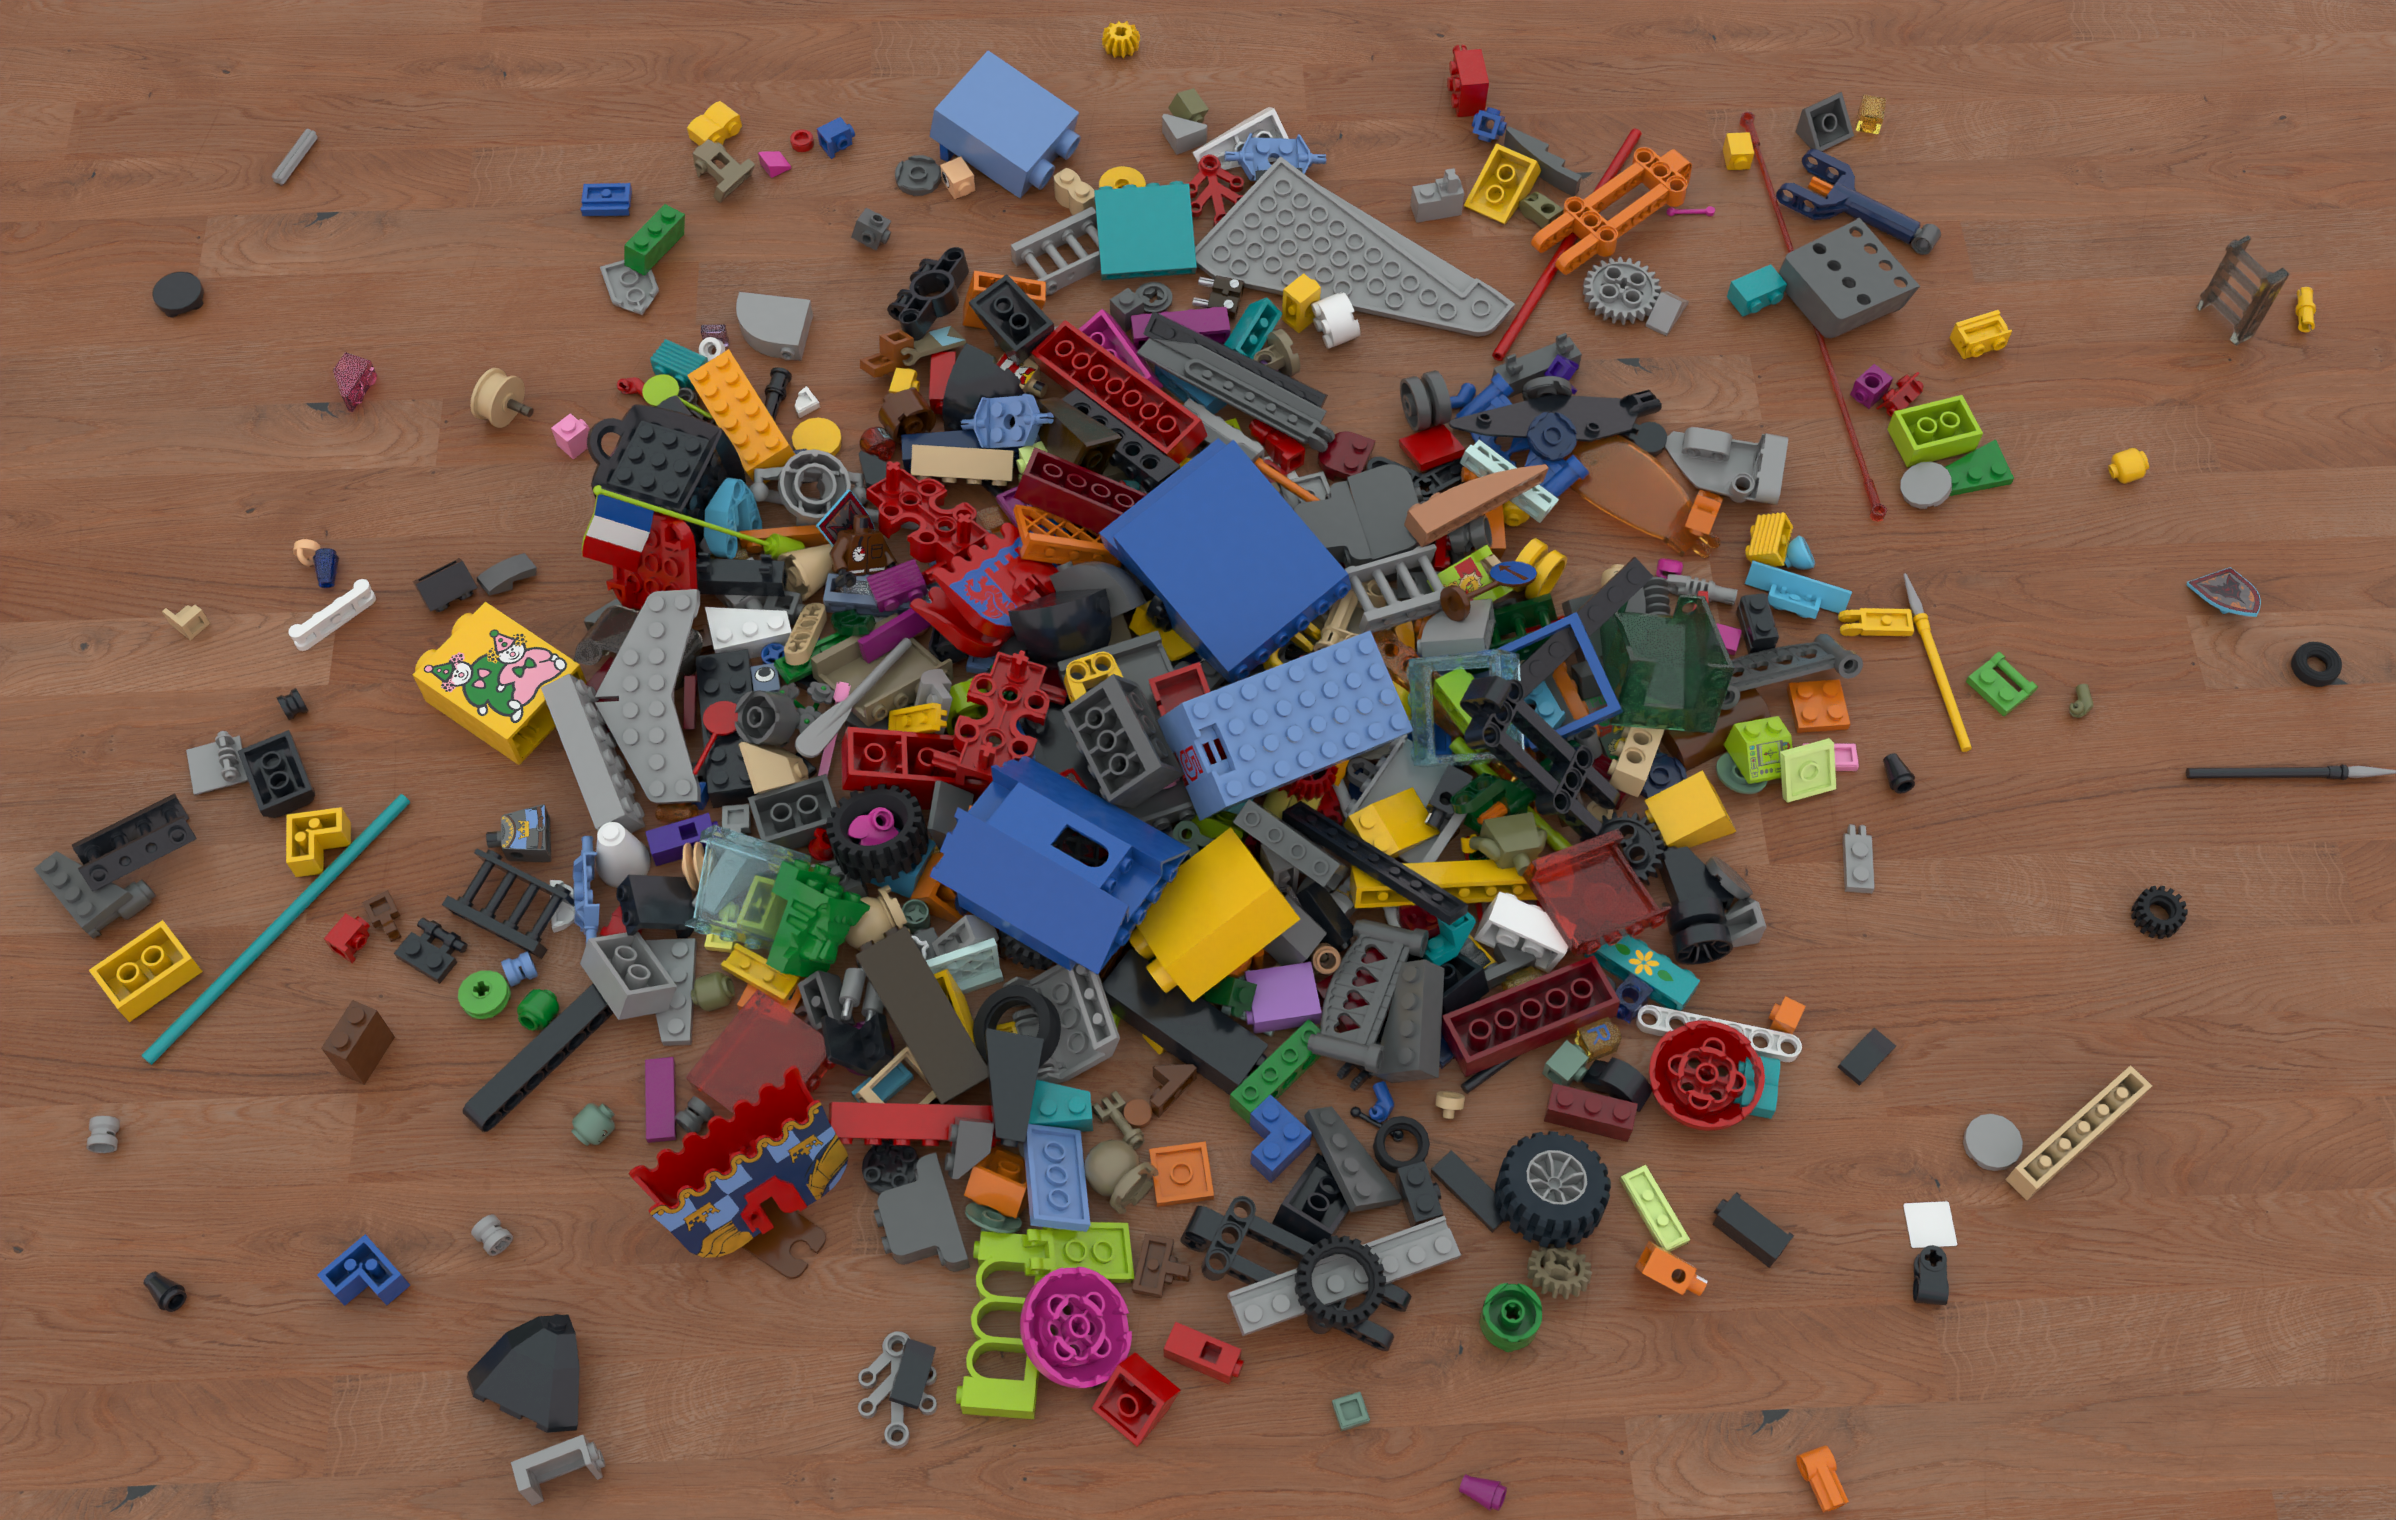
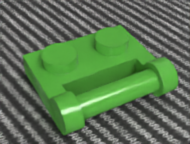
(1996, 688)

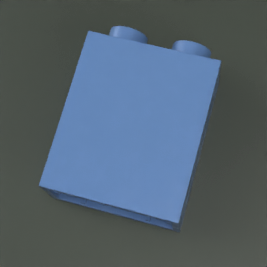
(1005, 125)

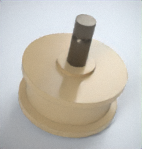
(499, 398)

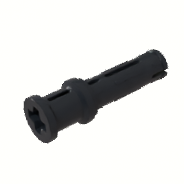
(776, 390)

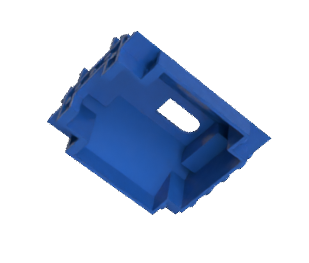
(1044, 898)

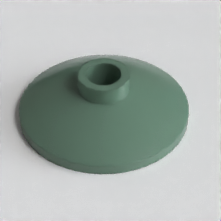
(1732, 777)
(991, 1220)

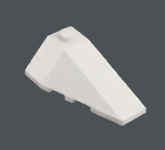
(1261, 125)

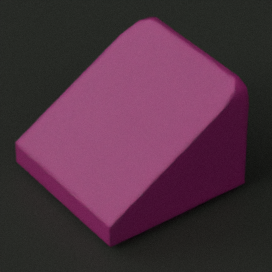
(773, 162)

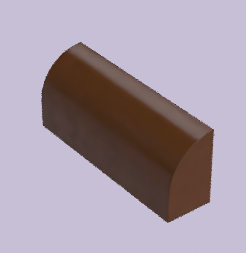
(1698, 747)

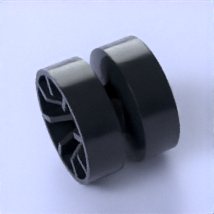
(1699, 931)

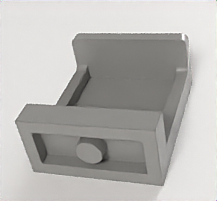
(554, 1462)

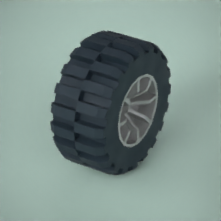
(1552, 1189)

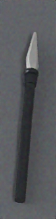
(2331, 772)

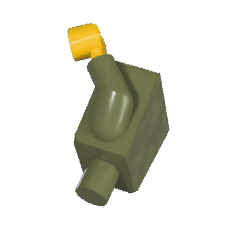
(1508, 841)

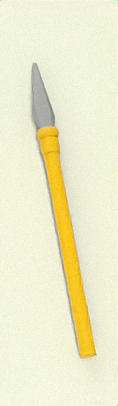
(1924, 629)

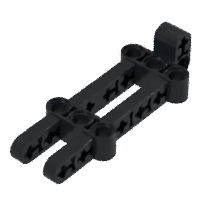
(1497, 703)
(1205, 1231)

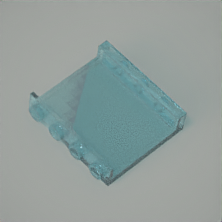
(737, 888)

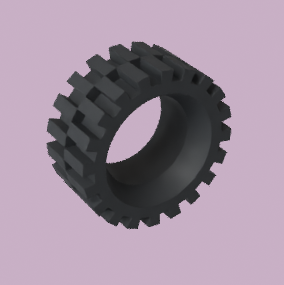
(885, 858)

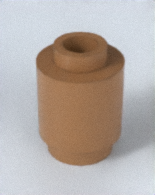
(1330, 964)

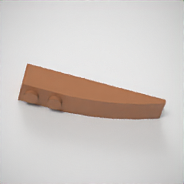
(1468, 501)

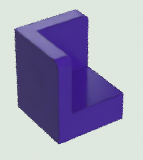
(1562, 368)

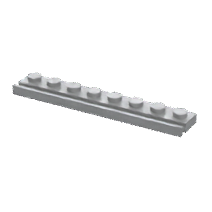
(1342, 1276)

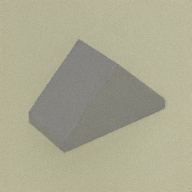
(1183, 133)
(1666, 312)

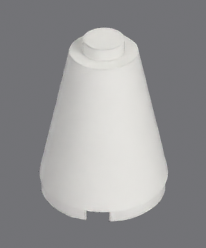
(619, 854)

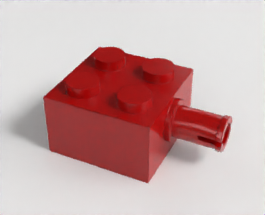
(1468, 81)

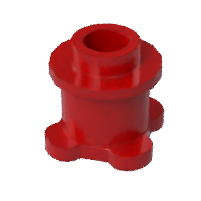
(820, 846)

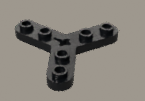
(1438, 479)

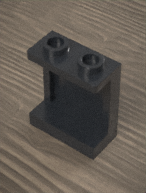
(656, 904)

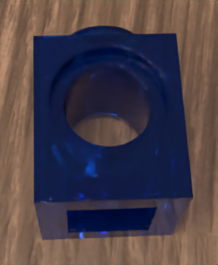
(1638, 991)

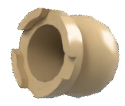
(881, 917)

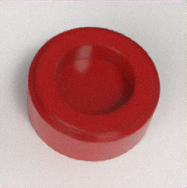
(802, 140)

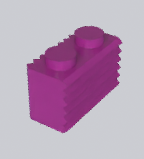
(897, 586)

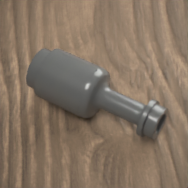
(142, 897)

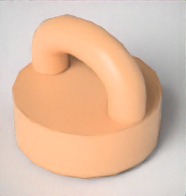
(304, 550)

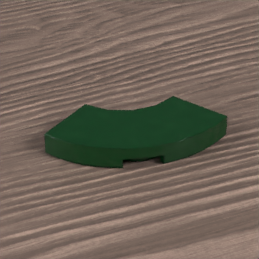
(852, 624)

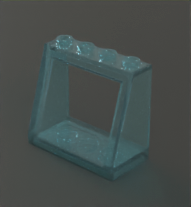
(1420, 699)

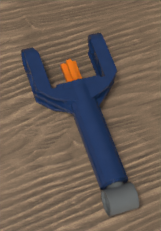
(1844, 198)

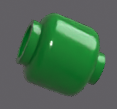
(538, 1009)

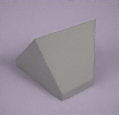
(1745, 922)

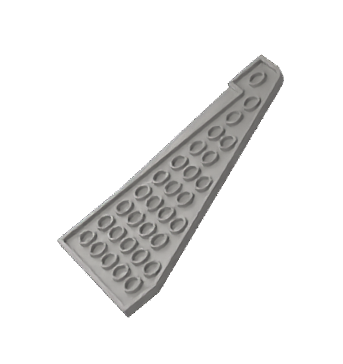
(1298, 227)

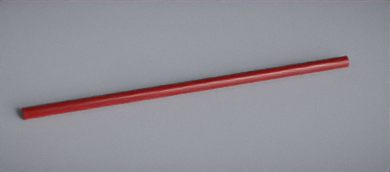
(1550, 271)

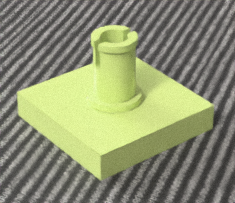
(1808, 770)

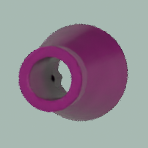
(1484, 1491)

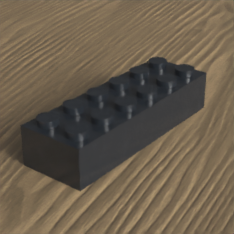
(719, 679)

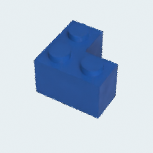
(1282, 1135)
(363, 1267)

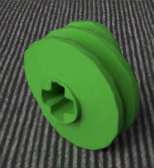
(472, 994)

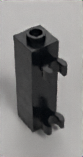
(741, 576)

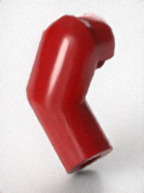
(630, 386)

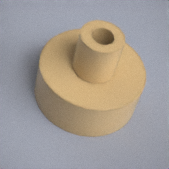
(1449, 1102)

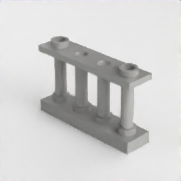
(1054, 236)
(1396, 611)

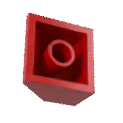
(1135, 1398)

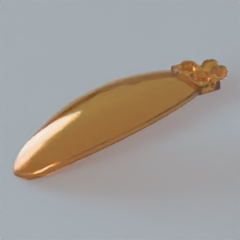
(1638, 492)

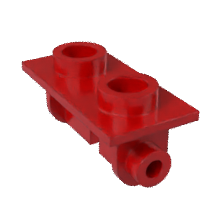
(1907, 387)

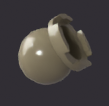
(1116, 1172)

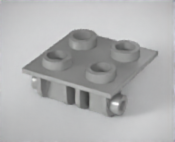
(216, 764)

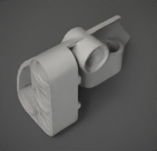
(1720, 463)

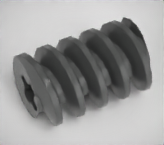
(1656, 596)

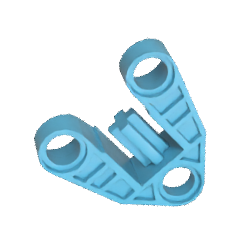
(732, 509)

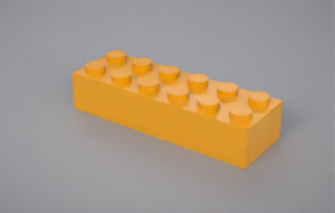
(741, 414)

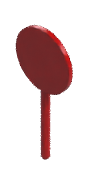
(719, 720)

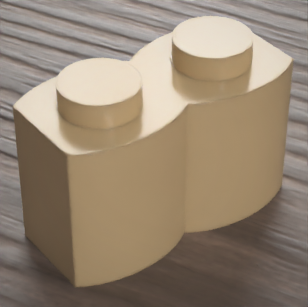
(1072, 192)

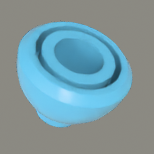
(1799, 554)

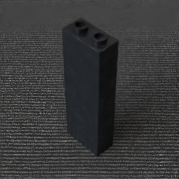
(1186, 1029)

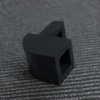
(1619, 1081)

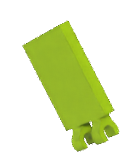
(1102, 1249)

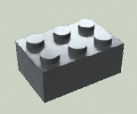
(793, 812)

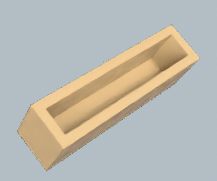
(962, 463)

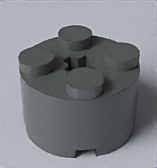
(766, 717)

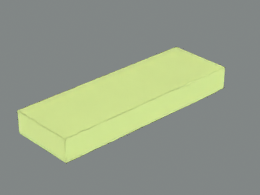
(1654, 1209)

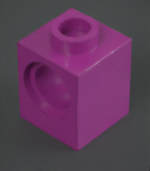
(1871, 386)

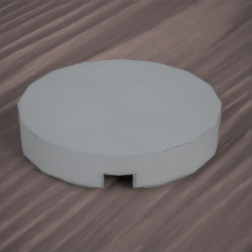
(1926, 485)
(1992, 1142)

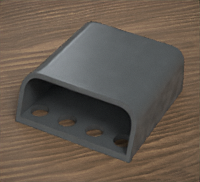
(1842, 283)

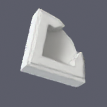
(806, 402)

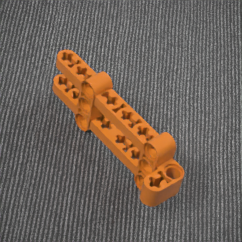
(1664, 176)

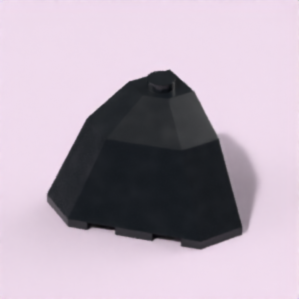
(533, 1373)

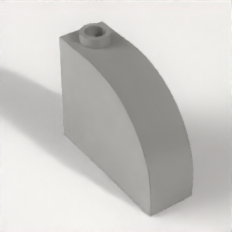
(774, 324)
(1447, 636)

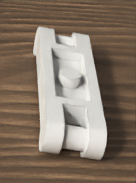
(333, 616)

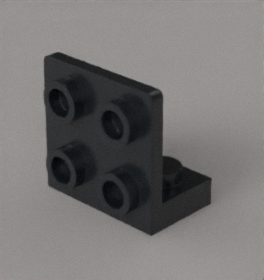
(861, 1049)

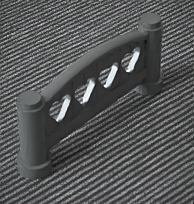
(1828, 656)
(1360, 1044)

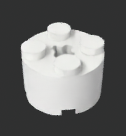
(1335, 319)

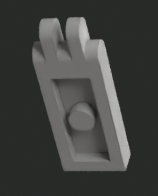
(1858, 860)

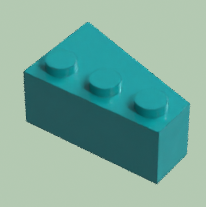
(1061, 1107)

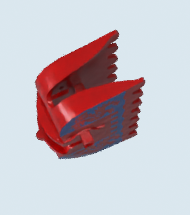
(980, 592)

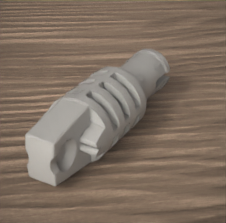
(1685, 585)

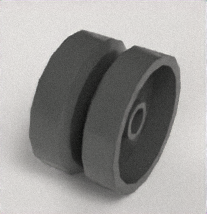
(1425, 400)

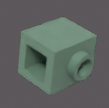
(1566, 1065)

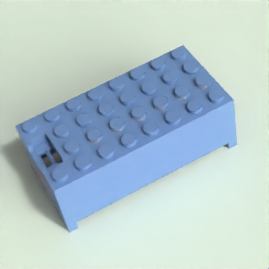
(1285, 724)

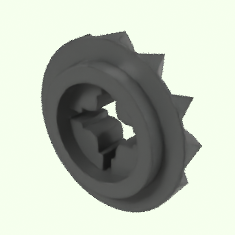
(1148, 291)

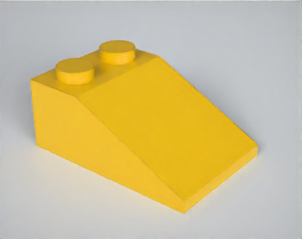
(1503, 184)
(1393, 823)

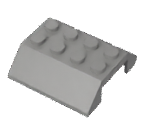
(1085, 1017)

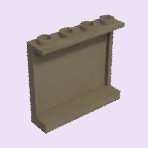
(892, 691)

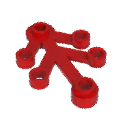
(1214, 188)

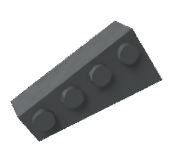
(1414, 1024)

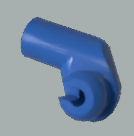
(1464, 397)
(1384, 1103)

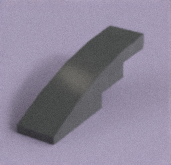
(1551, 165)

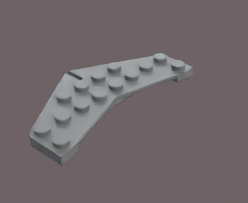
(644, 682)

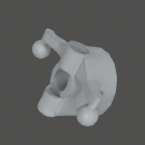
(809, 467)

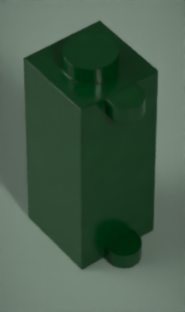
(1233, 994)

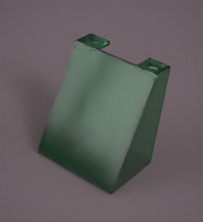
(1667, 667)

